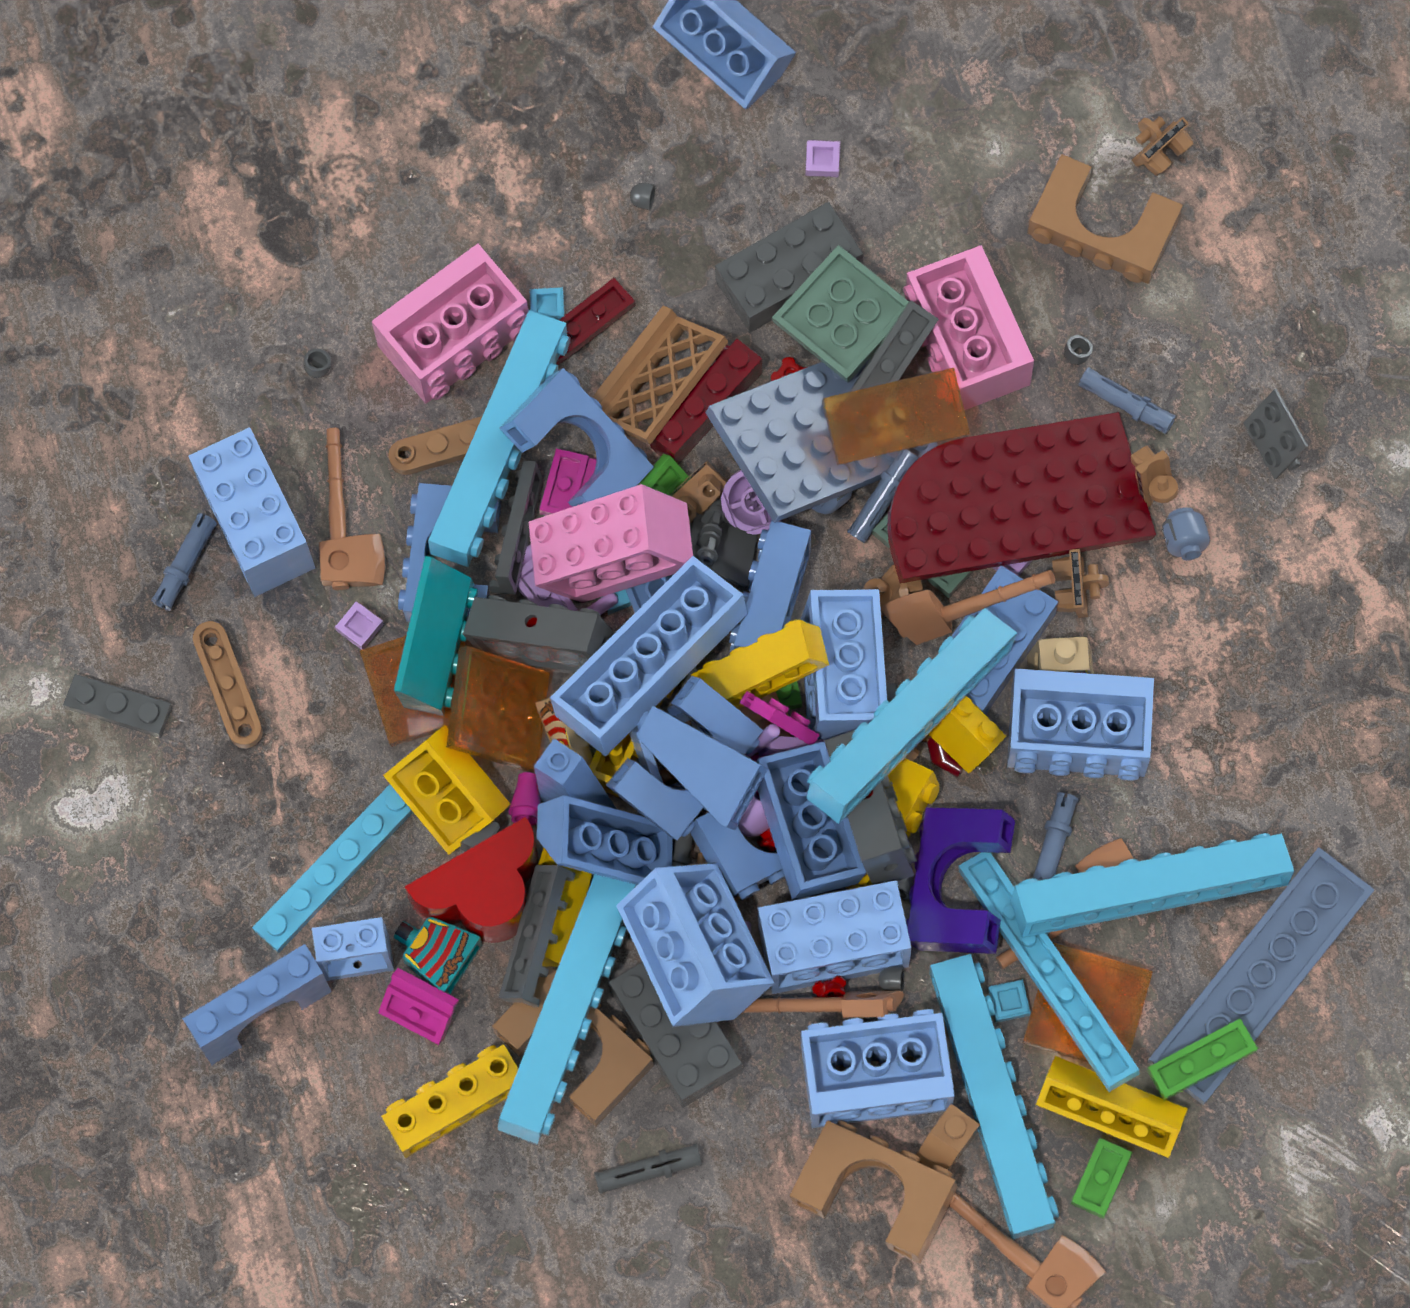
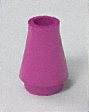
(525, 799)

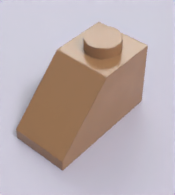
(948, 1139)

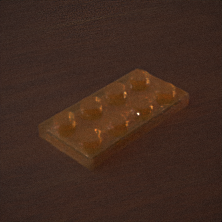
(895, 416)

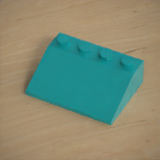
(434, 638)

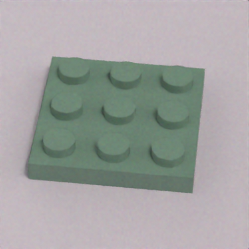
(841, 313)

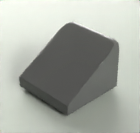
(482, 835)

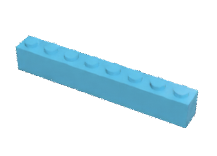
(491, 452)
(910, 716)
(1151, 884)
(566, 1012)
(992, 1097)

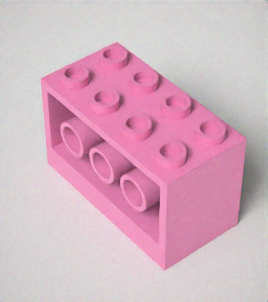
(451, 324)
(974, 327)
(610, 543)

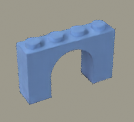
(564, 401)
(427, 508)
(674, 806)
(737, 859)
(286, 980)

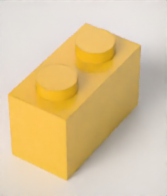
(967, 734)

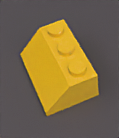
(446, 790)

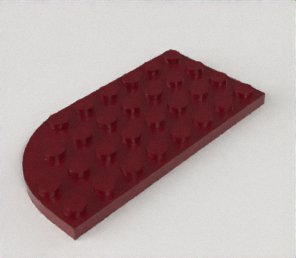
(1017, 499)

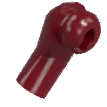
(942, 759)

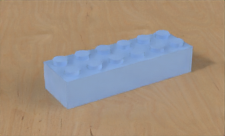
(648, 655)

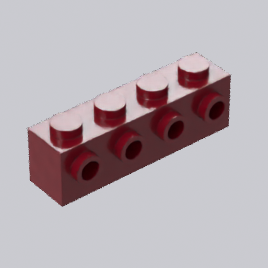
(730, 375)

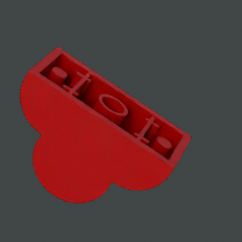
(481, 885)

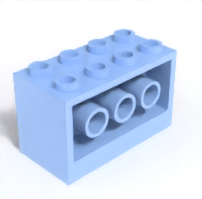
(252, 512)
(855, 679)
(1080, 723)
(833, 936)
(694, 944)
(877, 1092)

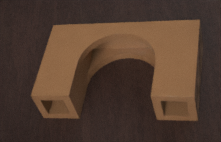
(1131, 254)
(621, 1062)
(843, 1152)

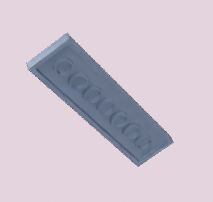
(1271, 959)

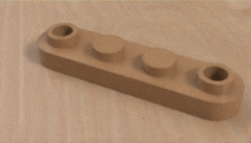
(433, 447)
(227, 684)

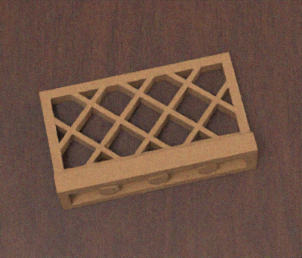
(639, 367)

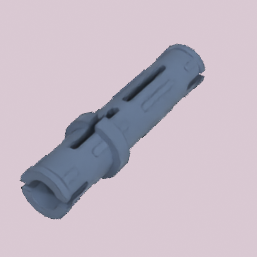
(1139, 407)
(882, 496)
(178, 572)
(1057, 830)

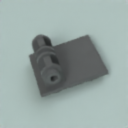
(1276, 435)
(722, 546)

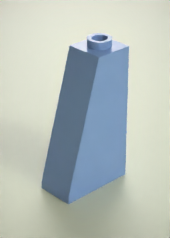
(707, 768)
(567, 773)

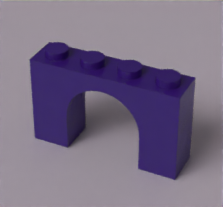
(945, 838)

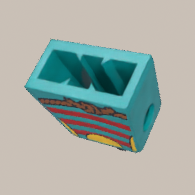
(438, 951)

